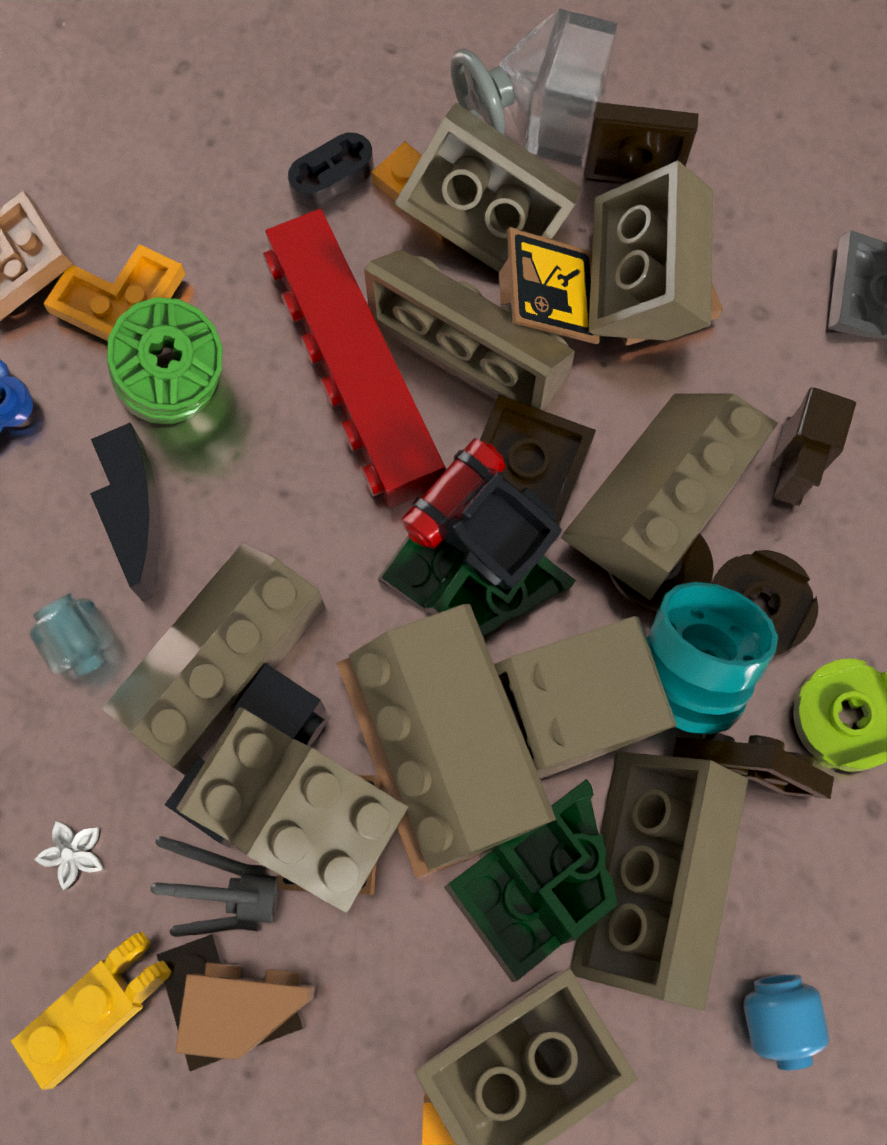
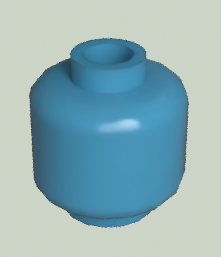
(786, 1021)

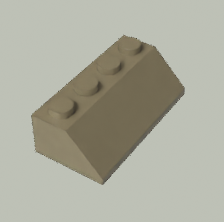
(465, 329)
(669, 487)
(212, 653)
(450, 737)
(671, 859)

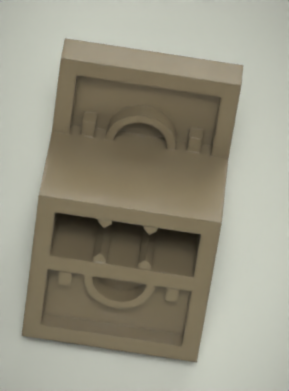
(292, 809)

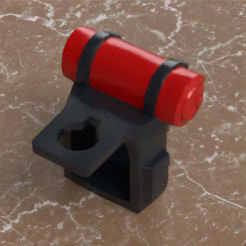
(484, 517)

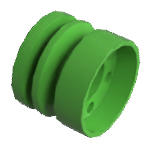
(190, 379)

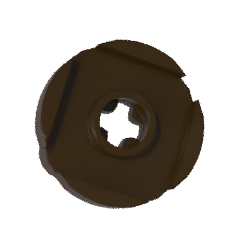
(784, 583)

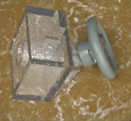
(545, 82)

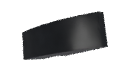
(129, 506)

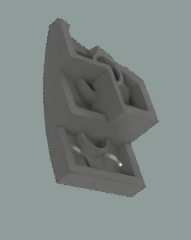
(860, 287)

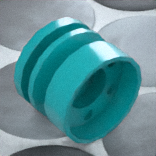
(710, 654)

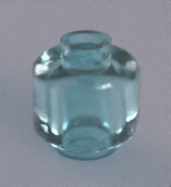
(71, 635)

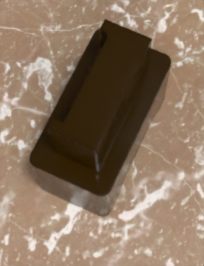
(811, 442)

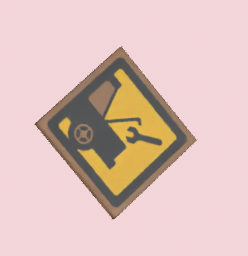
(547, 285)

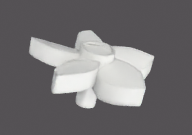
(71, 853)

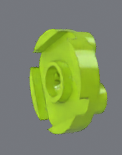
(818, 718)

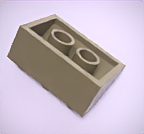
(480, 184)
(652, 257)

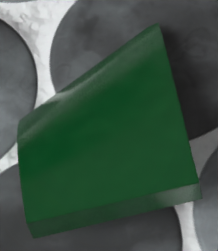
(440, 582)
(539, 887)

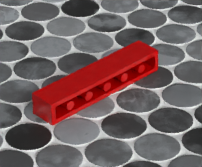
(355, 359)

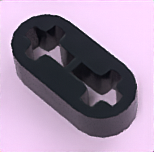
(330, 169)

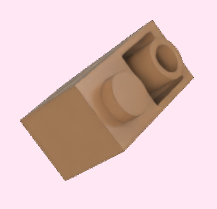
(234, 1014)

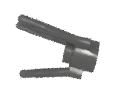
(248, 897)

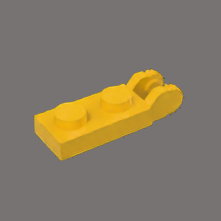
(88, 1013)

